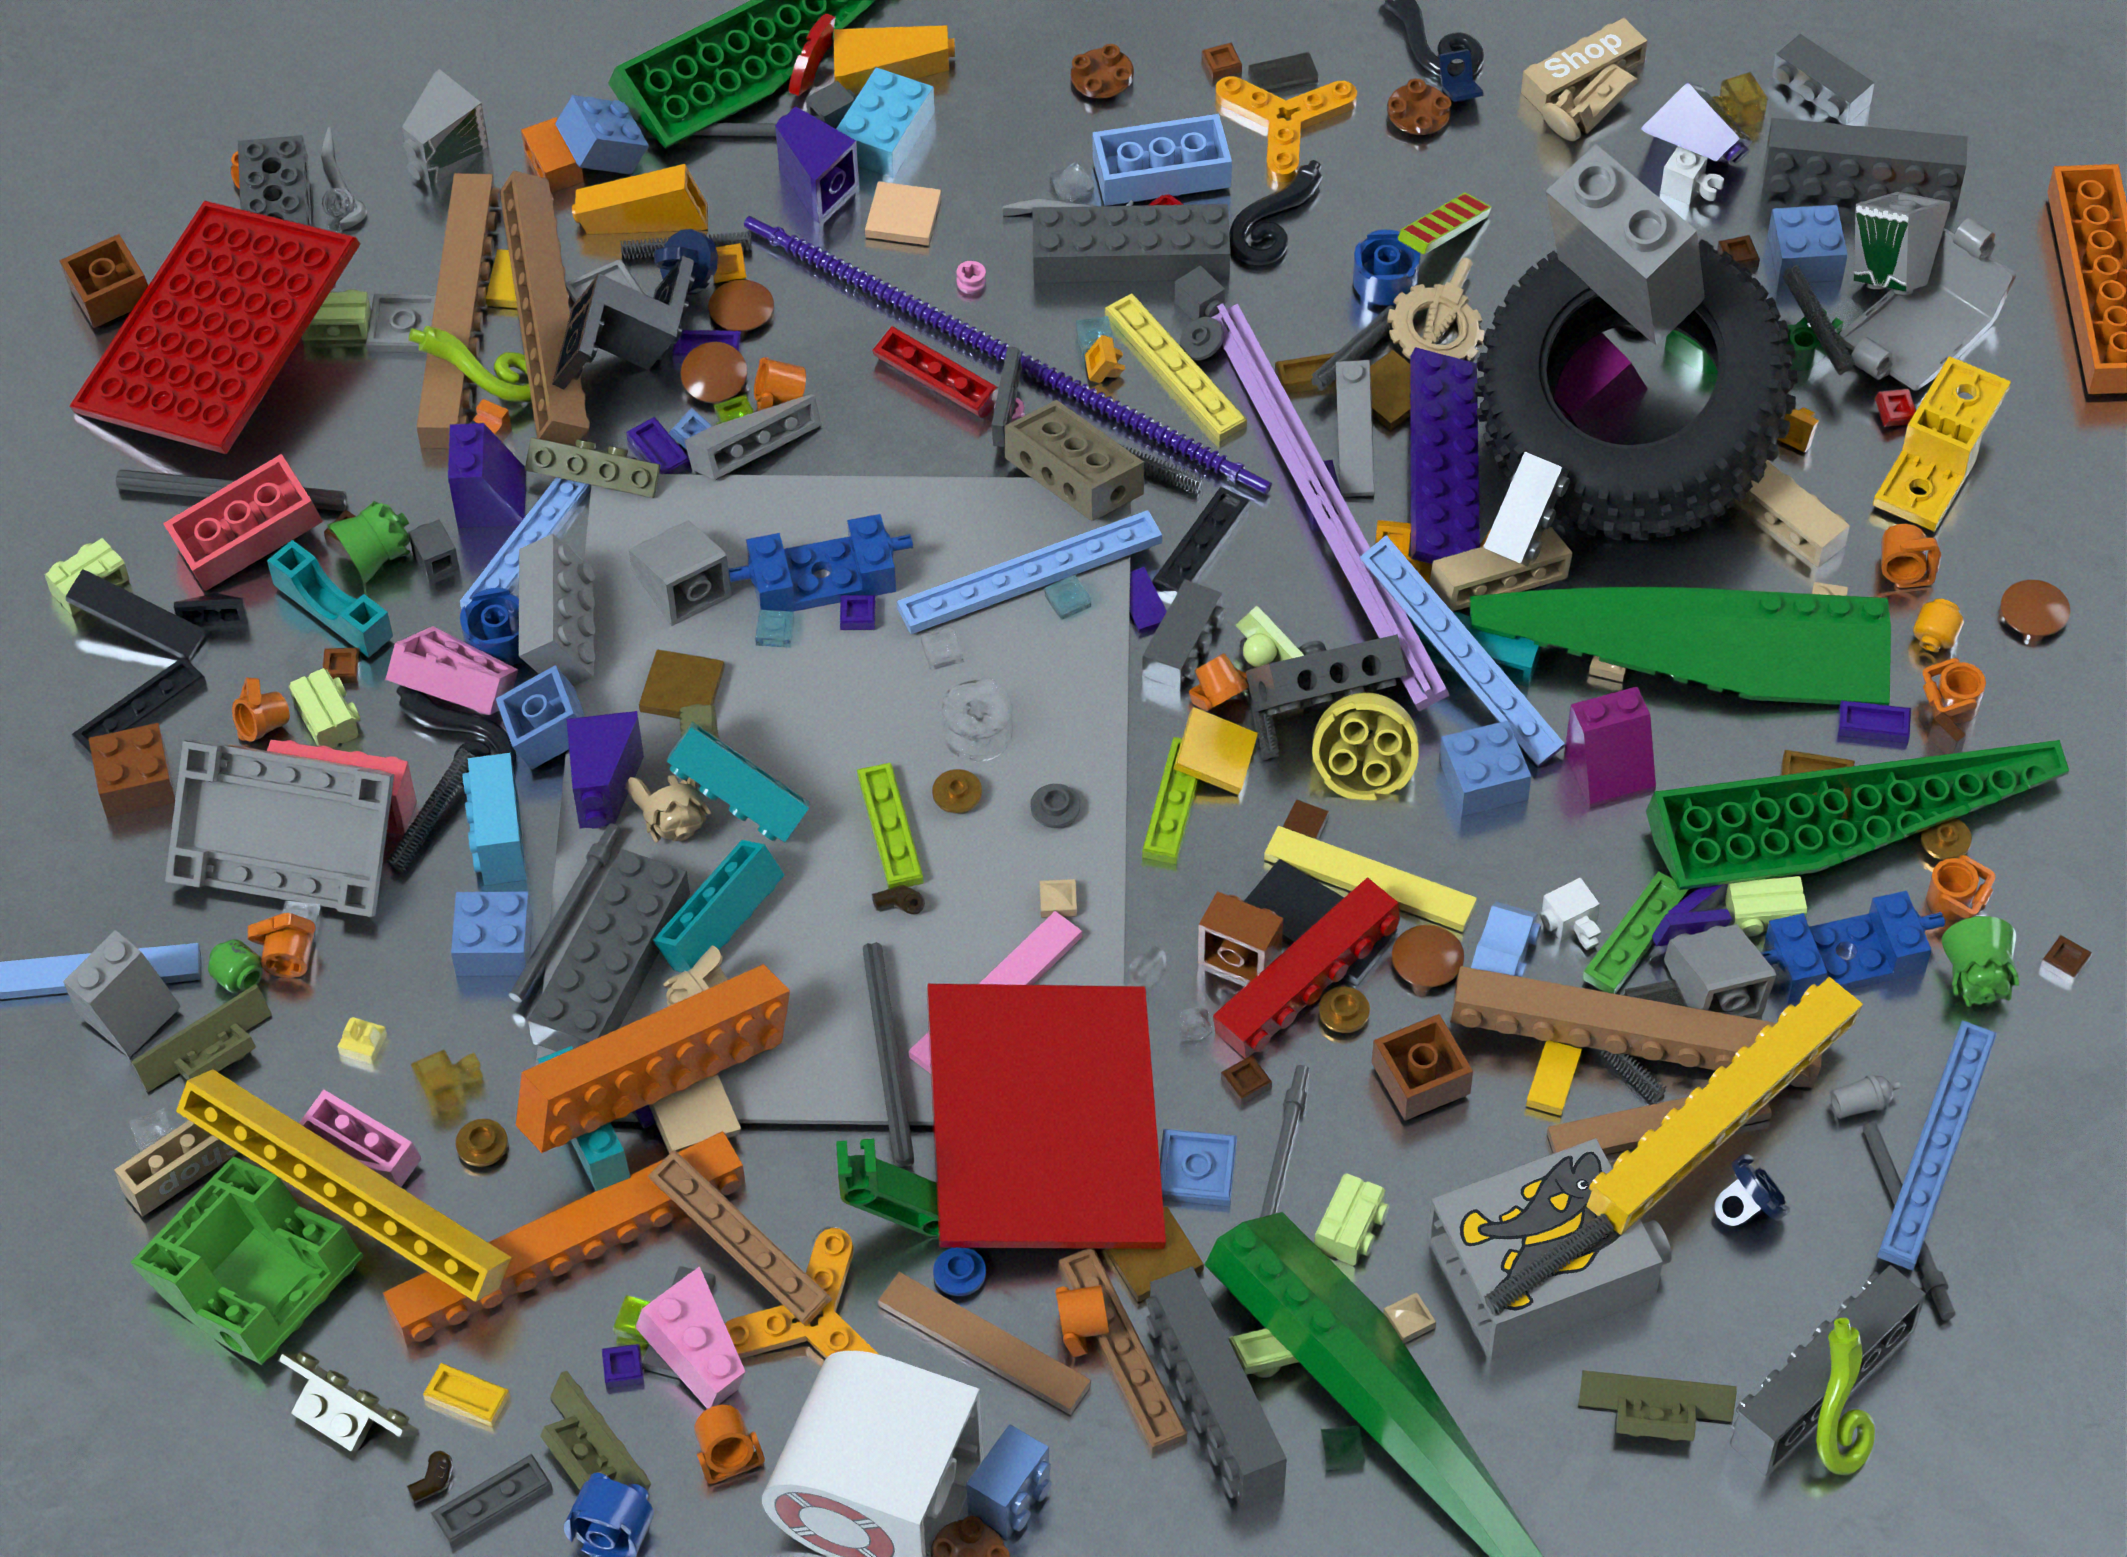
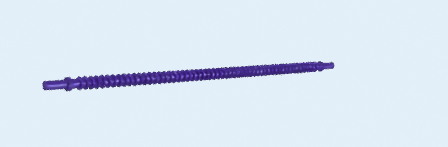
(1235, 471)

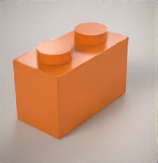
(551, 155)

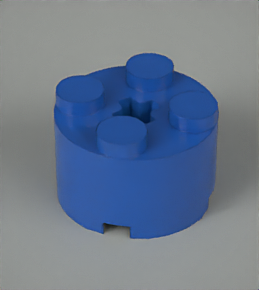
(1384, 268)
(493, 624)
(609, 1517)

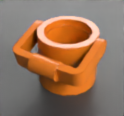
(778, 383)
(1905, 556)
(1958, 689)
(1955, 886)
(285, 944)
(1081, 1316)
(726, 1444)

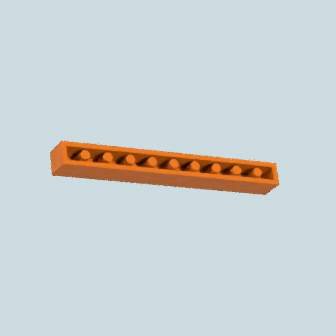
(562, 1240)

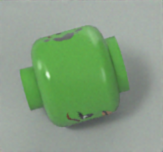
(235, 966)

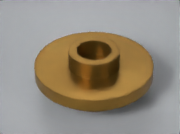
(957, 791)
(1947, 839)
(1344, 1009)
(481, 1142)

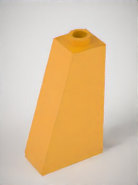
(900, 50)
(643, 203)

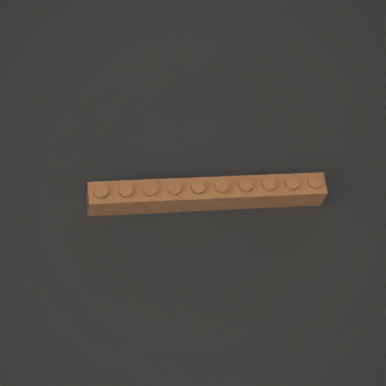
(458, 303)
(541, 305)
(1606, 1021)

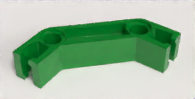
(1806, 344)
(887, 1189)

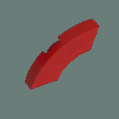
(807, 63)

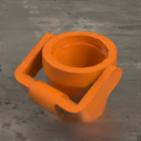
(1218, 682)
(257, 712)

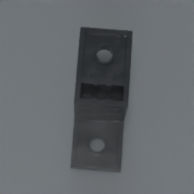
(624, 322)

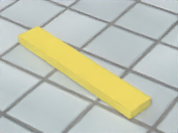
(1176, 367)
(1350, 869)

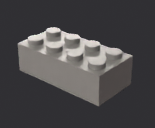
(556, 609)

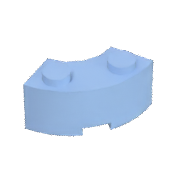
(1506, 940)

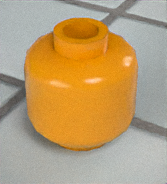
(1938, 625)

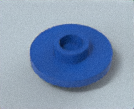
(959, 1271)

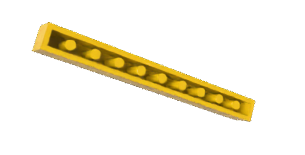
(1723, 1105)
(344, 1185)

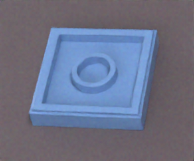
(1197, 1167)

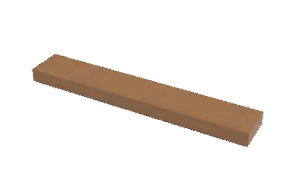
(1623, 1128)
(740, 1238)
(984, 1343)
(1127, 1356)

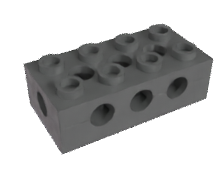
(275, 178)
(1326, 675)

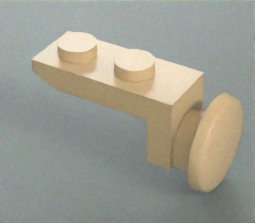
(1590, 105)

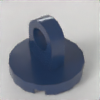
(694, 246)
(1755, 1190)

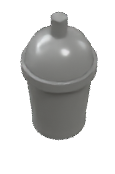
(1863, 1096)

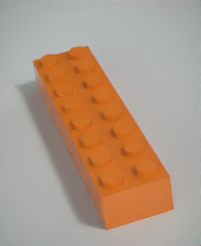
(2092, 243)
(651, 1058)

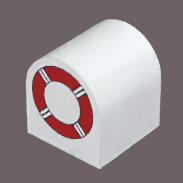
(876, 1459)

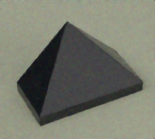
(212, 610)

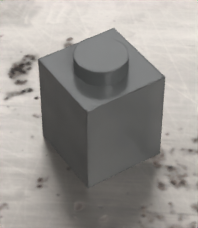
(830, 103)
(1199, 294)
(433, 550)

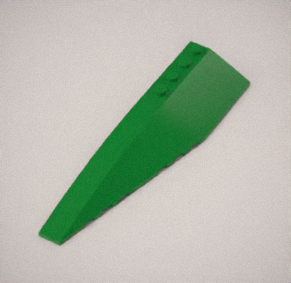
(721, 65)
(1726, 638)
(1775, 831)
(1366, 1369)

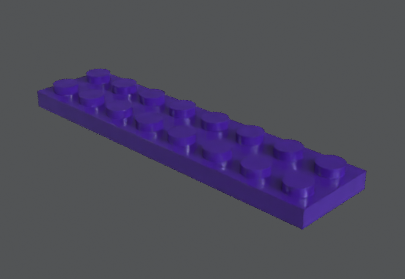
(1443, 456)

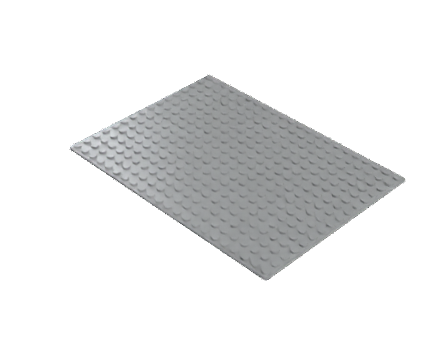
(860, 703)

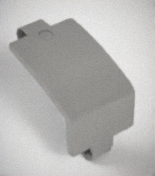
(1920, 330)

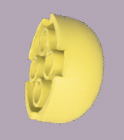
(1346, 729)

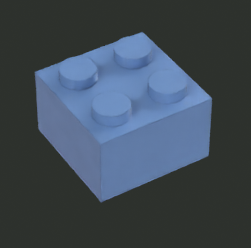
(601, 134)
(1809, 239)
(538, 714)
(1484, 768)
(491, 933)
(1009, 1482)

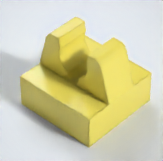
(362, 1040)

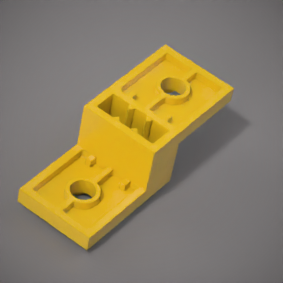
(1941, 443)

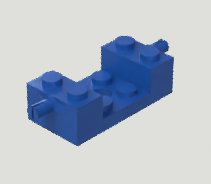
(856, 563)
(1885, 944)

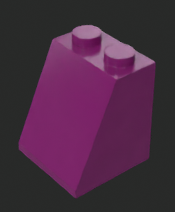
(1596, 382)
(1611, 747)

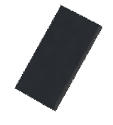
(1302, 904)

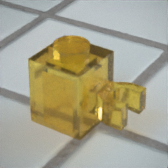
(1742, 99)
(442, 1082)

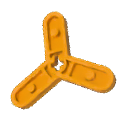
(1284, 135)
(775, 1326)

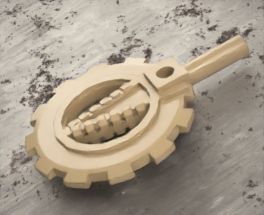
(1445, 306)

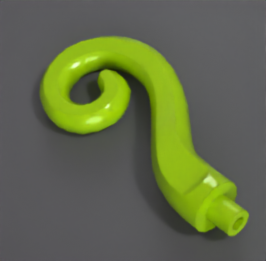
(448, 347)
(1845, 1367)

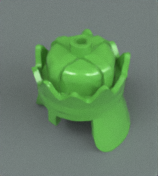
(373, 537)
(1982, 959)

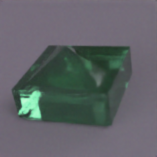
(1342, 1447)

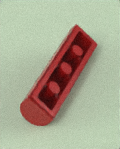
(937, 372)

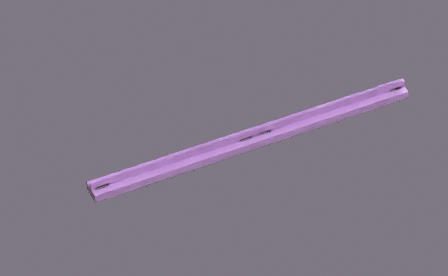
(1341, 529)

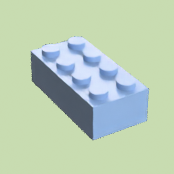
(1161, 159)

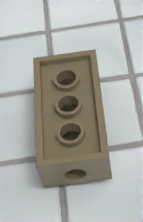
(1074, 460)

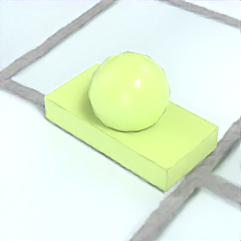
(1265, 640)
(1260, 1353)

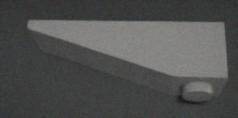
(1355, 428)
(750, 436)

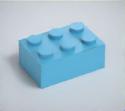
(888, 120)
(494, 819)

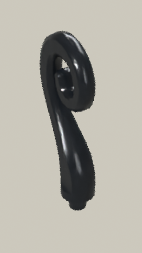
(1411, 15)
(1298, 191)
(428, 714)

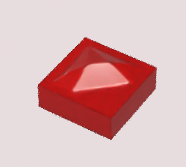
(1895, 407)

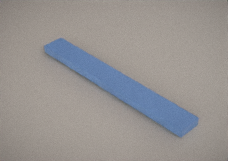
(1936, 1145)

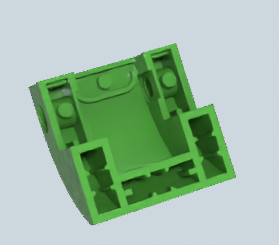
(247, 1260)

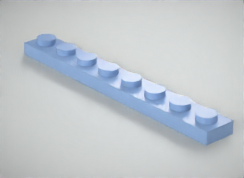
(1029, 572)
(1461, 650)

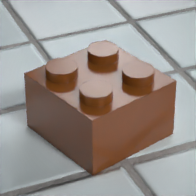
(104, 280)
(132, 770)
(1238, 937)
(1422, 1067)

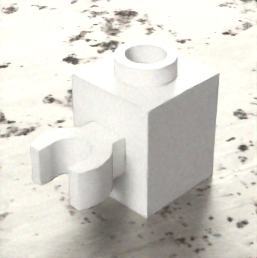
(1686, 176)
(1572, 911)

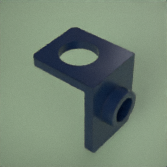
(1462, 86)

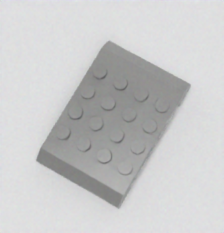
(279, 826)

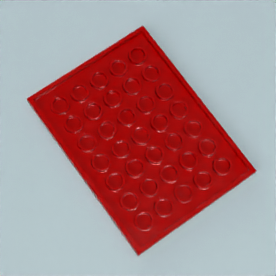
(215, 326)
(1044, 1117)

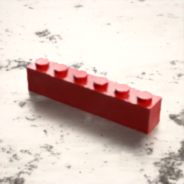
(1307, 968)

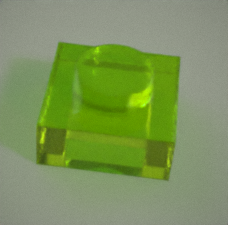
(733, 409)
(628, 1318)

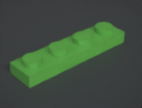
(1633, 935)

